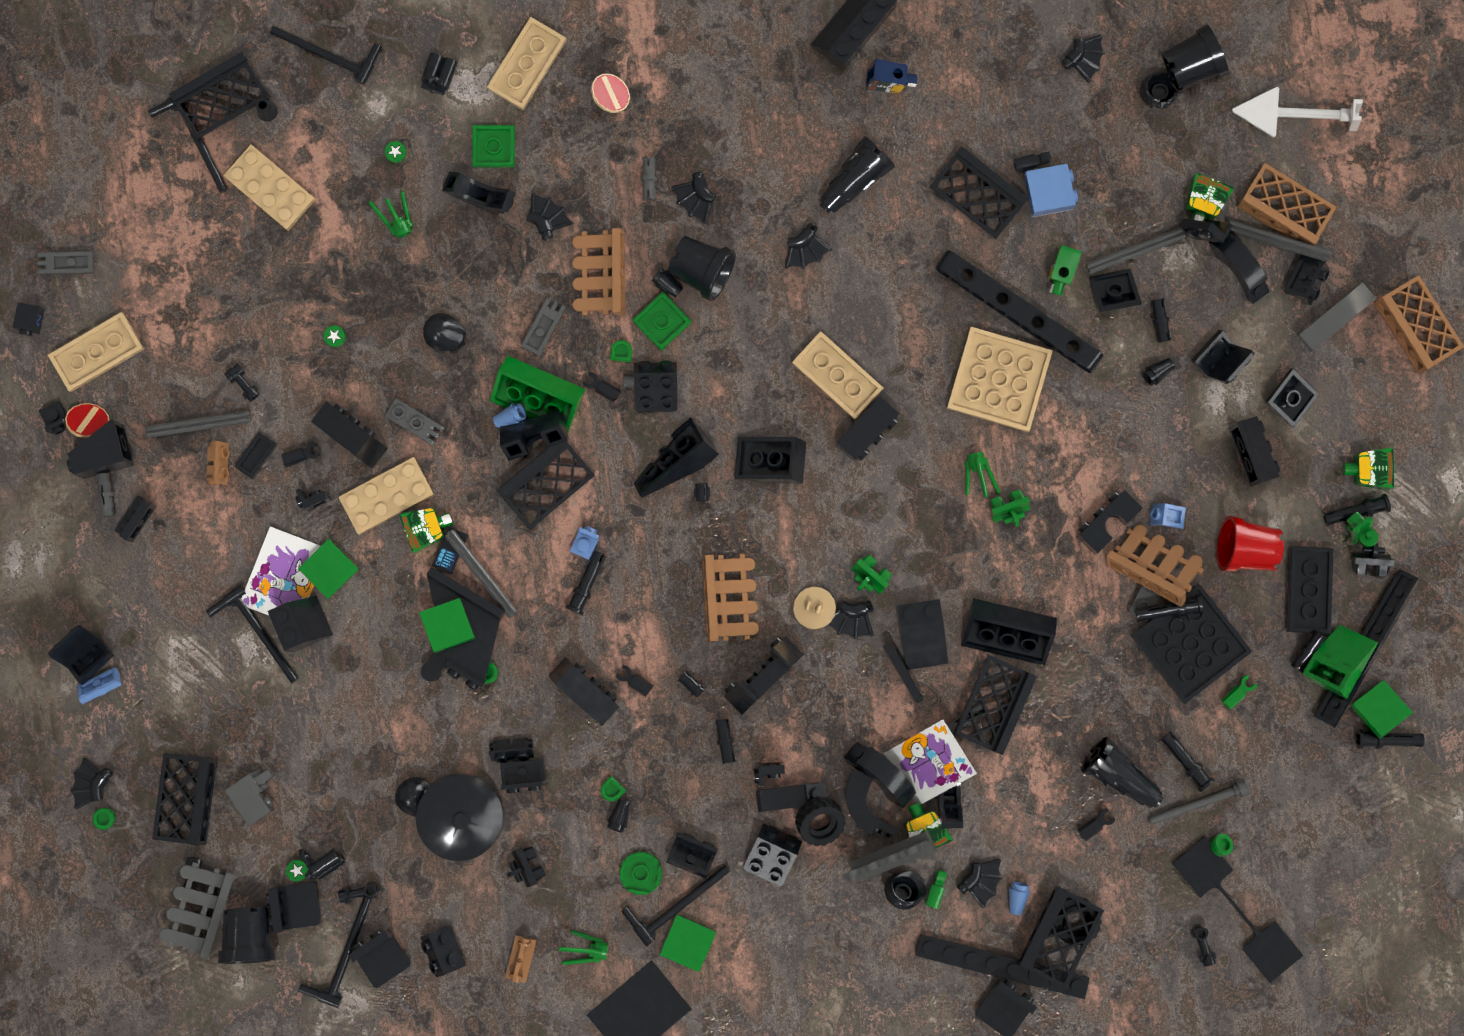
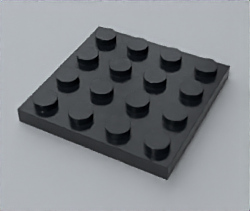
(1191, 648)

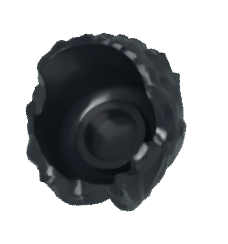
(1158, 91)

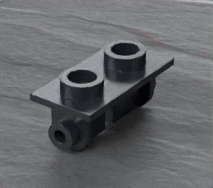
(501, 752)

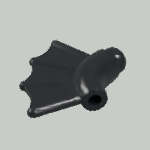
(1085, 56)
(695, 196)
(547, 216)
(806, 248)
(853, 619)
(89, 783)
(981, 881)

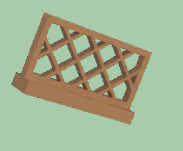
(1274, 218)
(1403, 330)

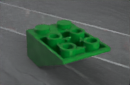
(1340, 661)

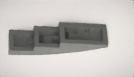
(1336, 317)

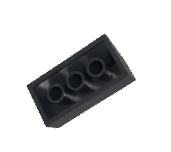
(852, 29)
(1009, 631)

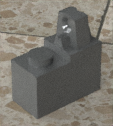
(249, 797)

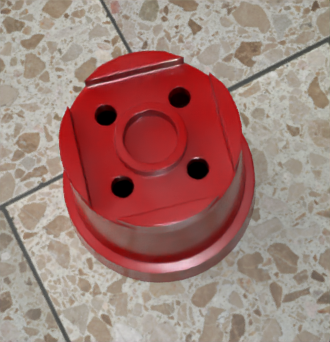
(1248, 546)

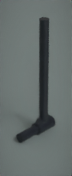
(361, 71)
(199, 143)
(234, 599)
(647, 932)
(331, 995)

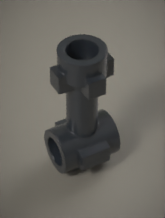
(236, 373)
(701, 492)
(370, 890)
(1201, 934)

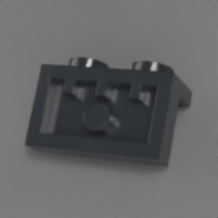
(1307, 279)
(135, 519)
(772, 770)

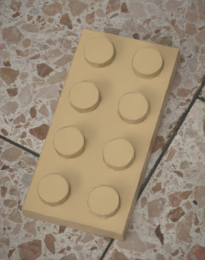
(526, 63)
(269, 187)
(96, 352)
(837, 375)
(386, 496)

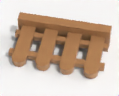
(606, 283)
(1157, 580)
(723, 587)

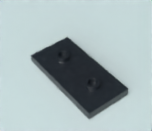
(1309, 590)

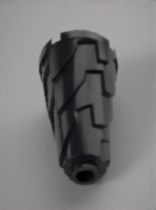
(857, 174)
(1114, 768)

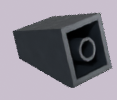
(101, 452)
(300, 623)

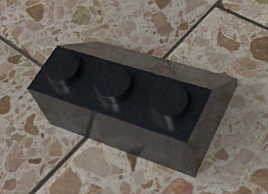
(1254, 451)

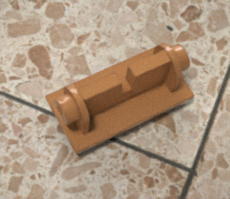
(218, 453)
(520, 959)

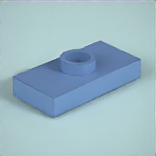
(99, 685)

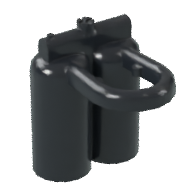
(438, 74)
(324, 865)

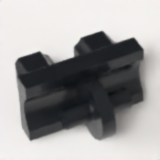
(1371, 557)
(529, 875)

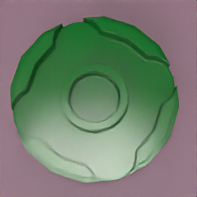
(640, 873)

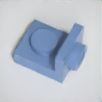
(1167, 515)
(585, 542)

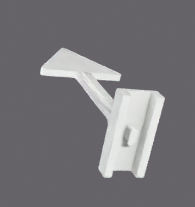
(1264, 111)

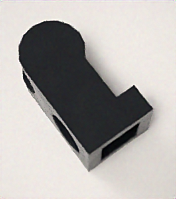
(435, 667)

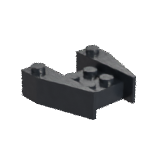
(744, 697)

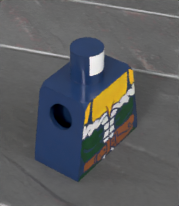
(889, 77)

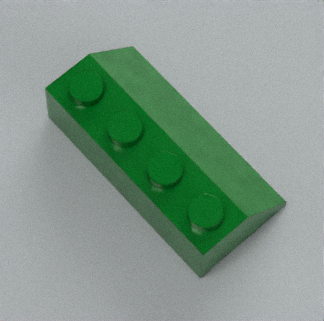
(536, 391)

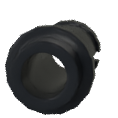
(691, 684)

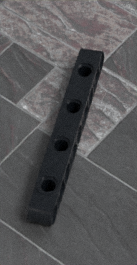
(1019, 311)

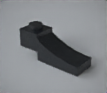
(789, 796)

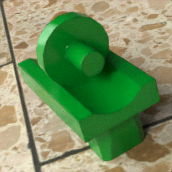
(1011, 511)
(1362, 530)
(868, 577)

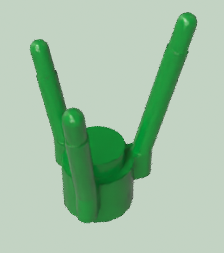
(400, 226)
(977, 463)
(596, 952)

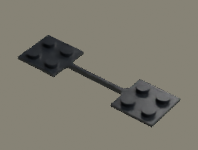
(1270, 948)

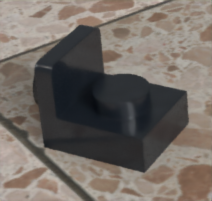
(54, 418)
(315, 499)

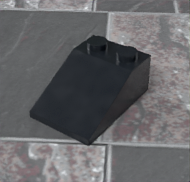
(770, 459)
(922, 634)

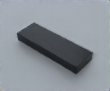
(903, 674)

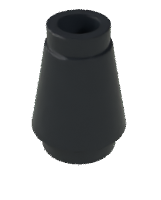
(268, 113)
(667, 283)
(1158, 371)
(619, 817)

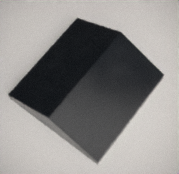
(1114, 290)
(1291, 398)

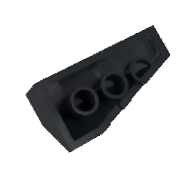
(684, 455)

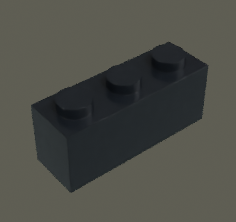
(868, 430)

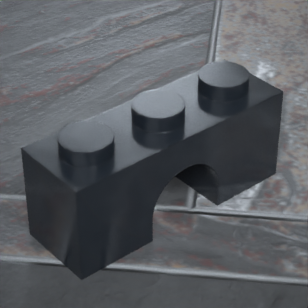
(518, 437)
(1094, 534)

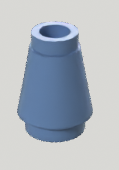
(511, 415)
(1018, 897)

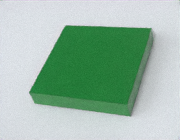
(493, 146)
(661, 321)
(328, 569)
(446, 625)
(1381, 709)
(688, 943)

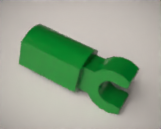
(1237, 693)
(936, 890)

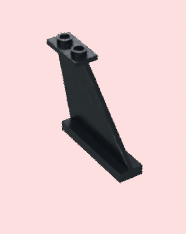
(472, 658)

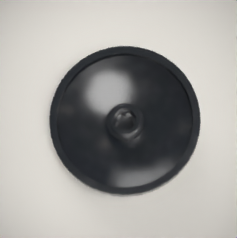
(459, 817)

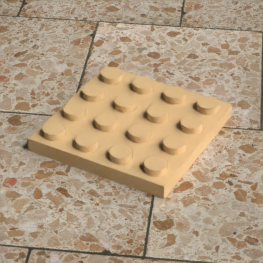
(999, 379)

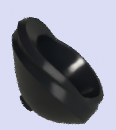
(443, 332)
(409, 794)
(904, 890)

